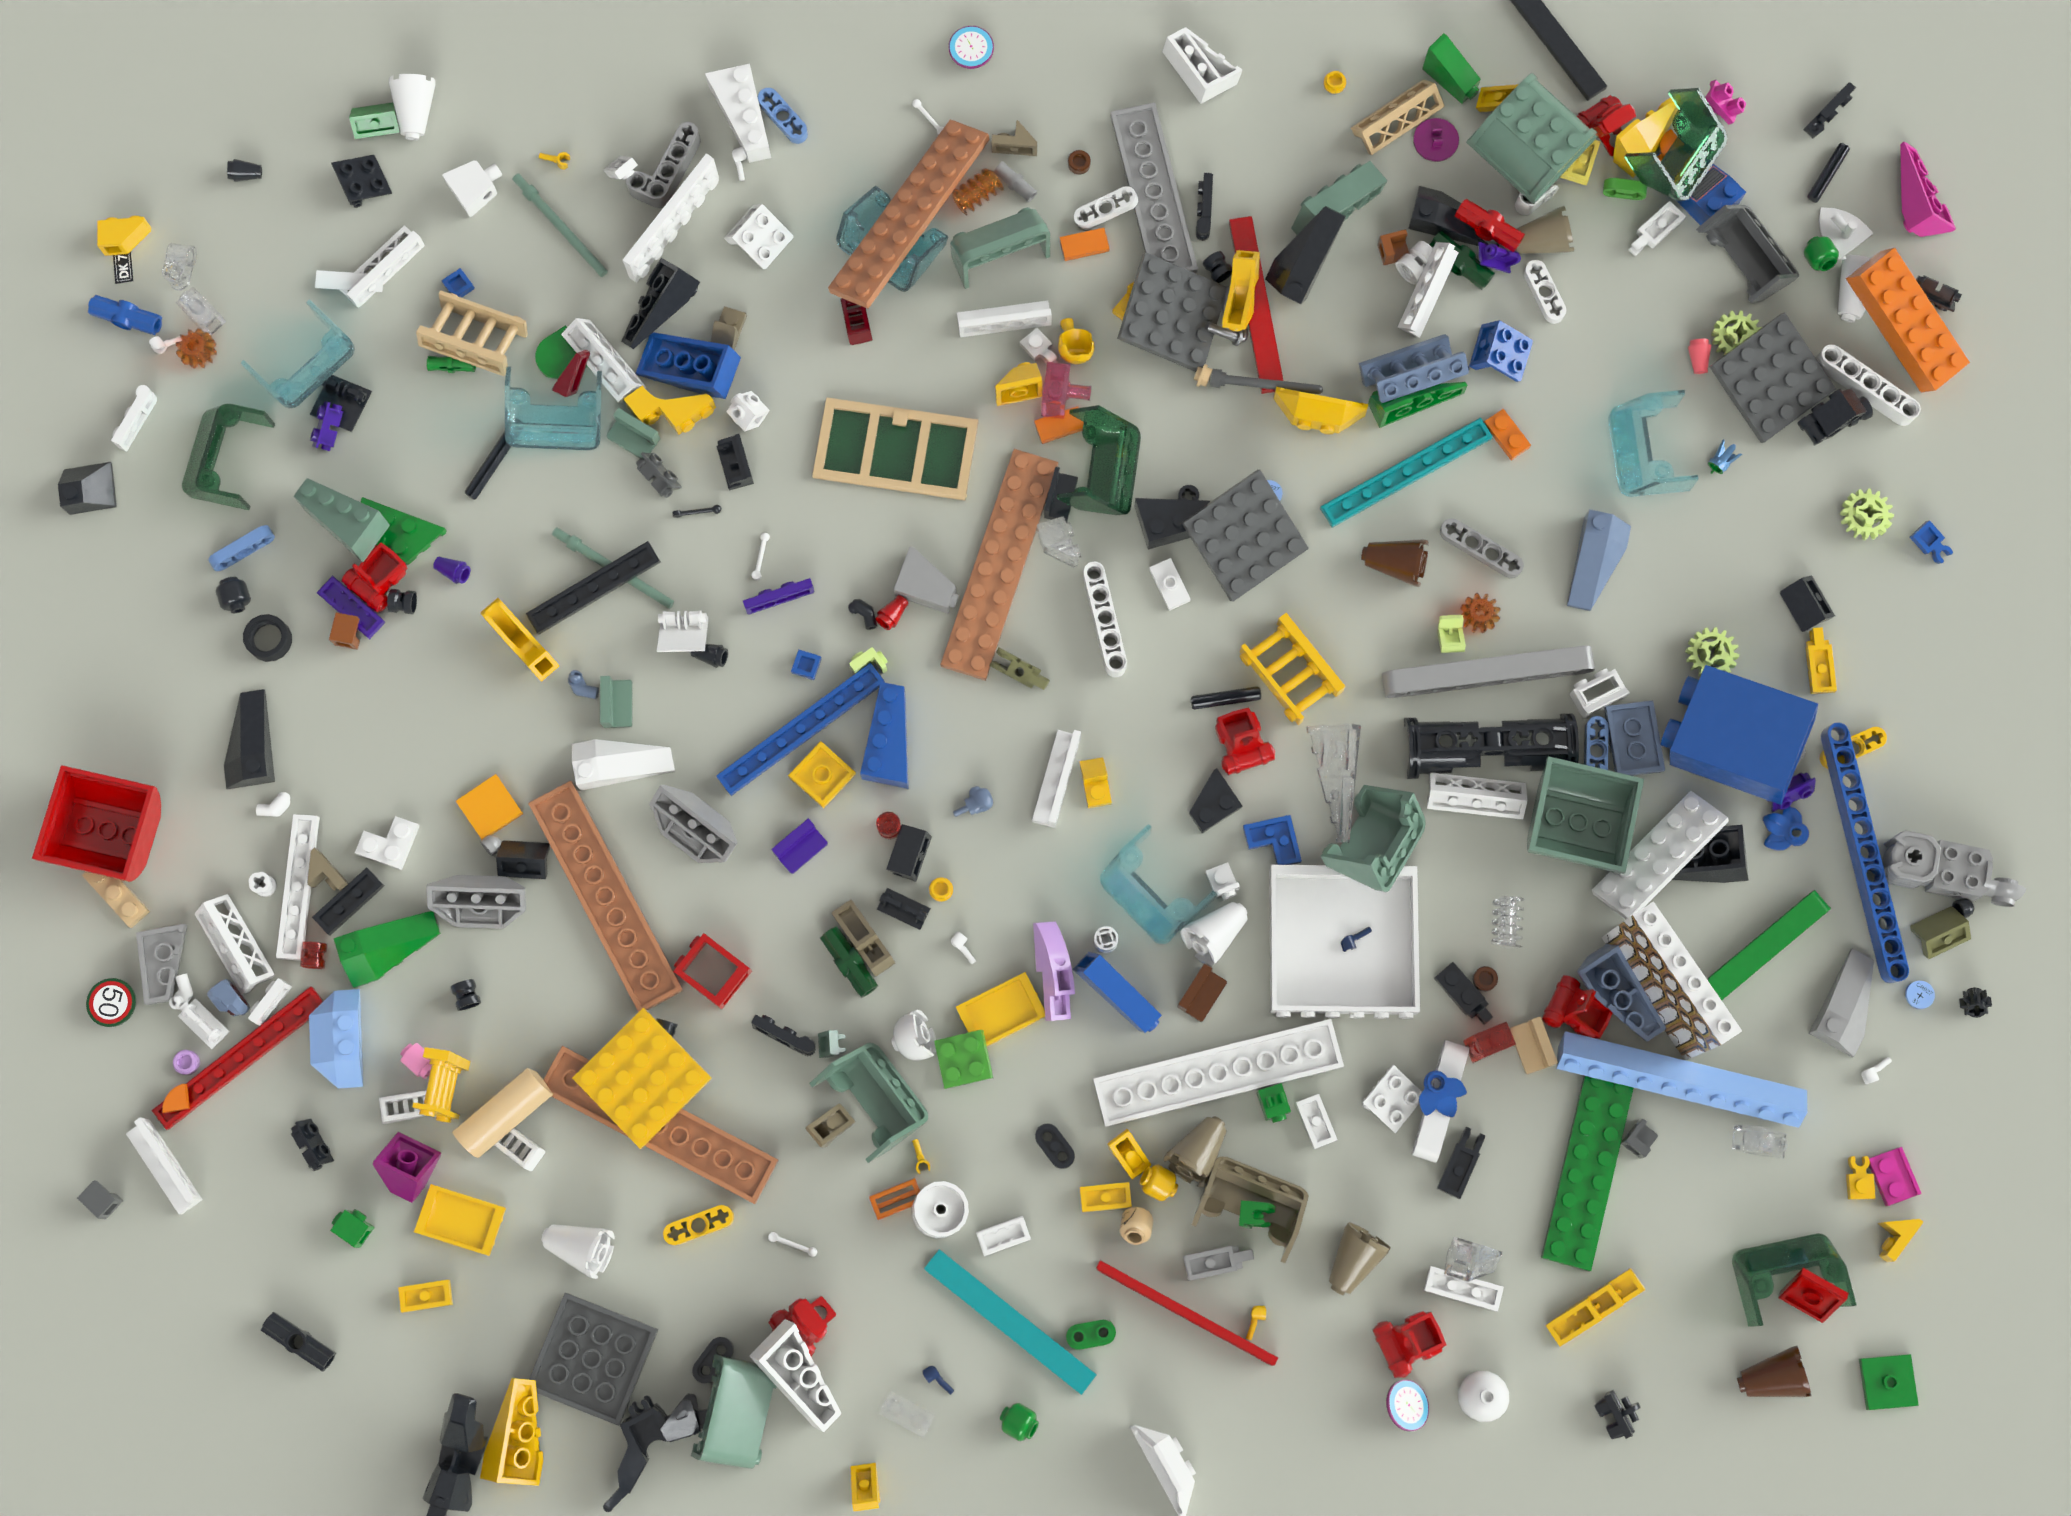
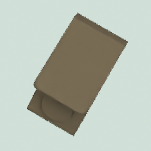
(1019, 144)
(728, 327)
(320, 869)
(830, 1125)

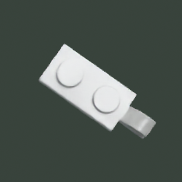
(1657, 227)

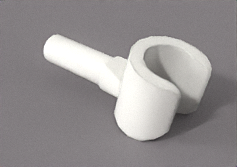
(738, 156)
(160, 346)
(958, 941)
(1870, 1074)

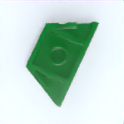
(406, 533)

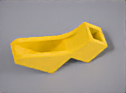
(1241, 293)
(679, 412)
(519, 639)

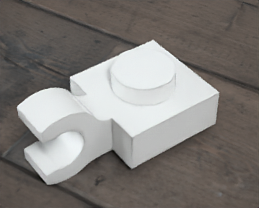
(1038, 346)

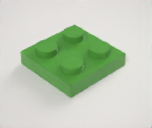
(963, 1059)

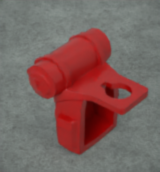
(1607, 117)
(375, 576)
(1243, 742)
(1577, 1009)
(808, 1321)
(1408, 1342)

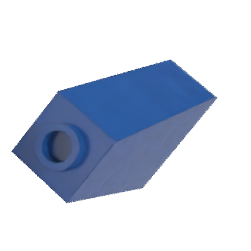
(1117, 992)

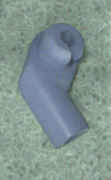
(579, 686)

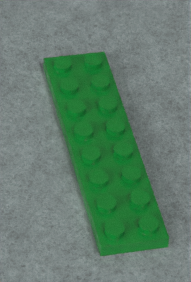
(1587, 1173)

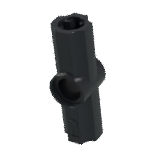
(285, 1333)

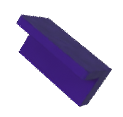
(799, 846)

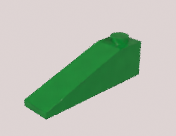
(1410, 404)
(377, 949)

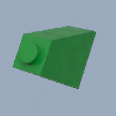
(1451, 69)

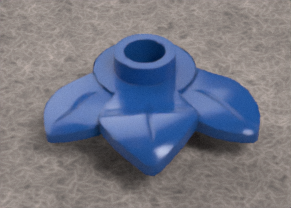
(1781, 829)
(1443, 1097)

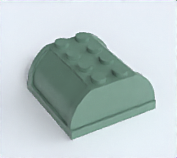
(1531, 138)
(1584, 815)

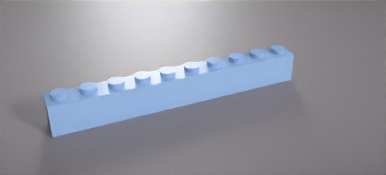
(1682, 1079)

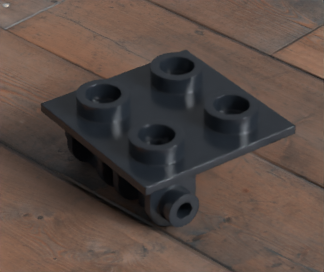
(361, 179)
(346, 394)

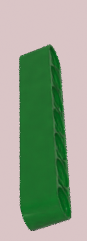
(1768, 944)

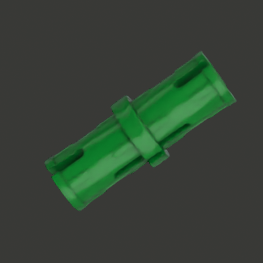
(448, 364)

